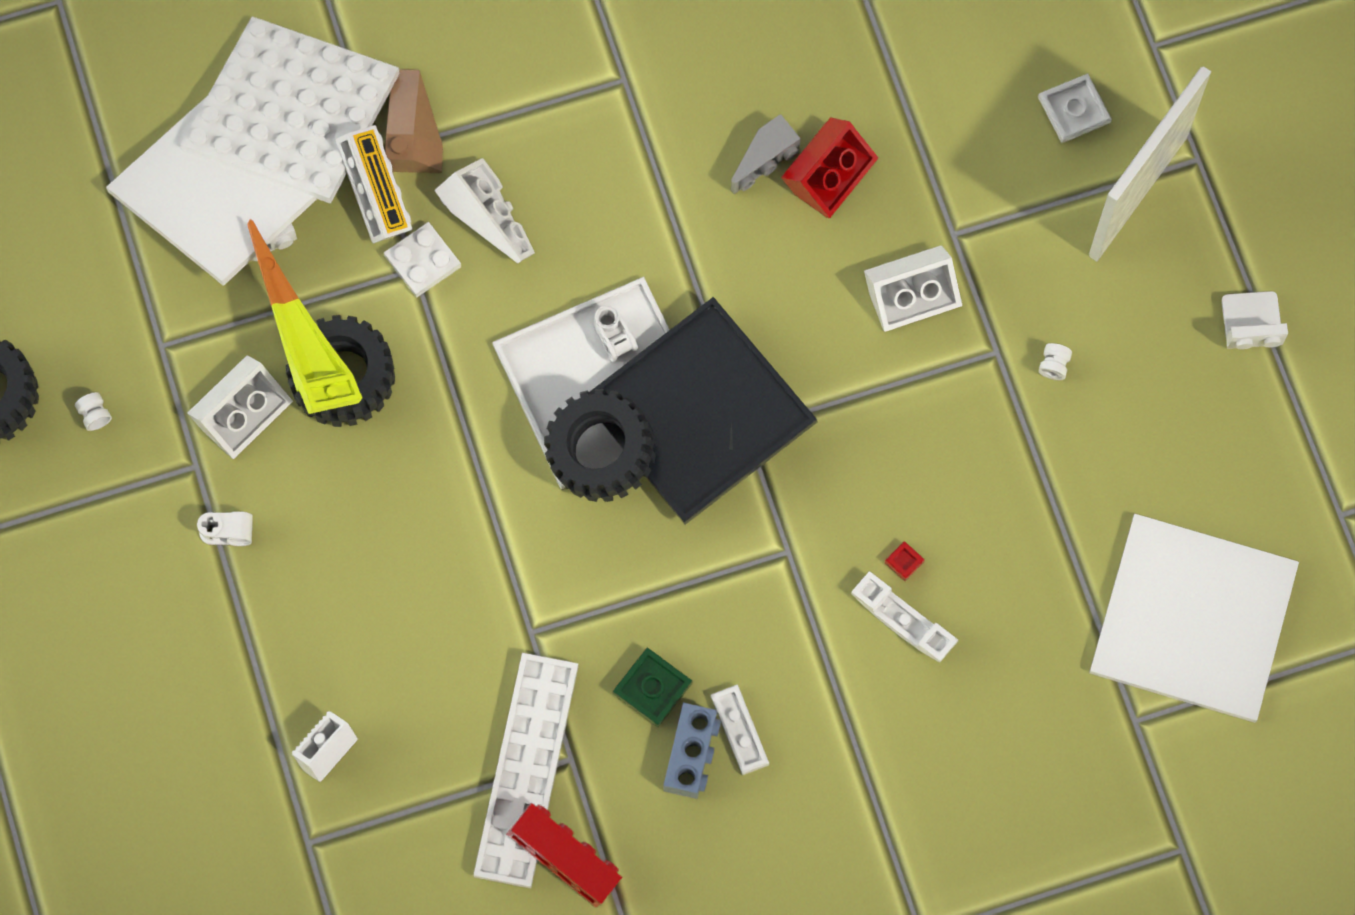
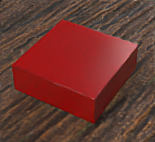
(904, 561)

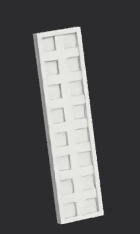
(525, 764)

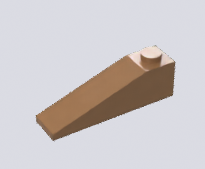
(411, 129)

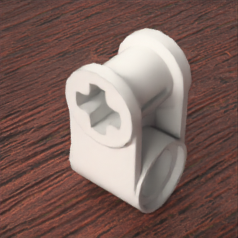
(615, 337)
(229, 528)

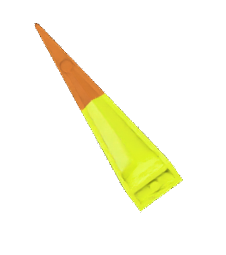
(313, 362)

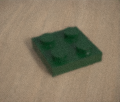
(652, 687)

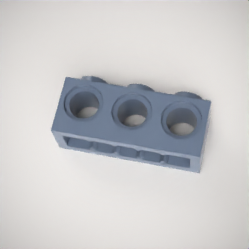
(689, 736)

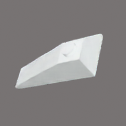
(476, 200)

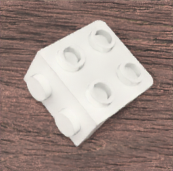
(1253, 320)

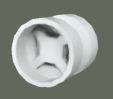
(1055, 361)
(93, 411)

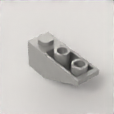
(769, 147)

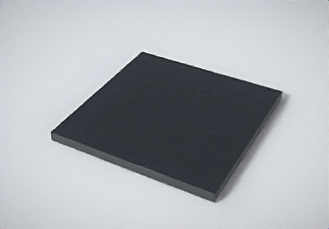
(691, 392)

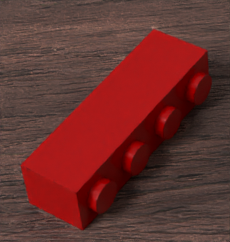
(564, 854)

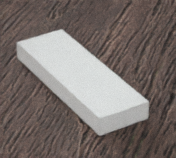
(740, 730)

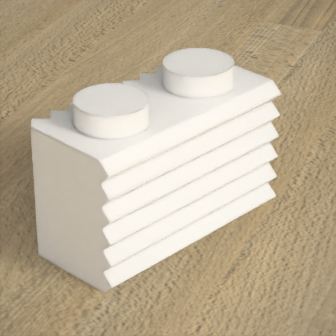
(324, 746)

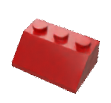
(830, 166)

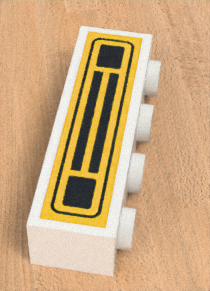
(374, 184)

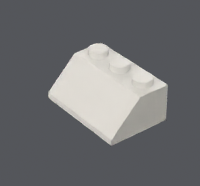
(913, 288)
(240, 406)

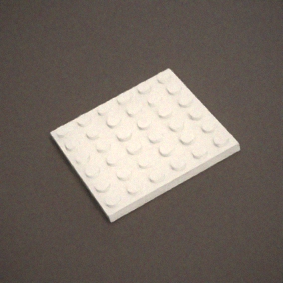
(285, 106)

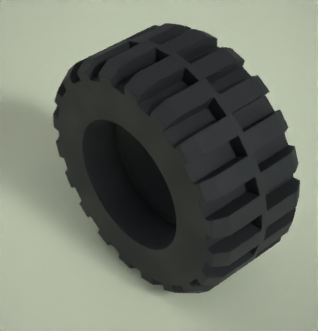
(379, 377)
(20, 391)
(579, 417)

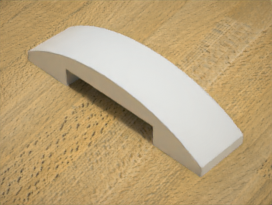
(903, 619)

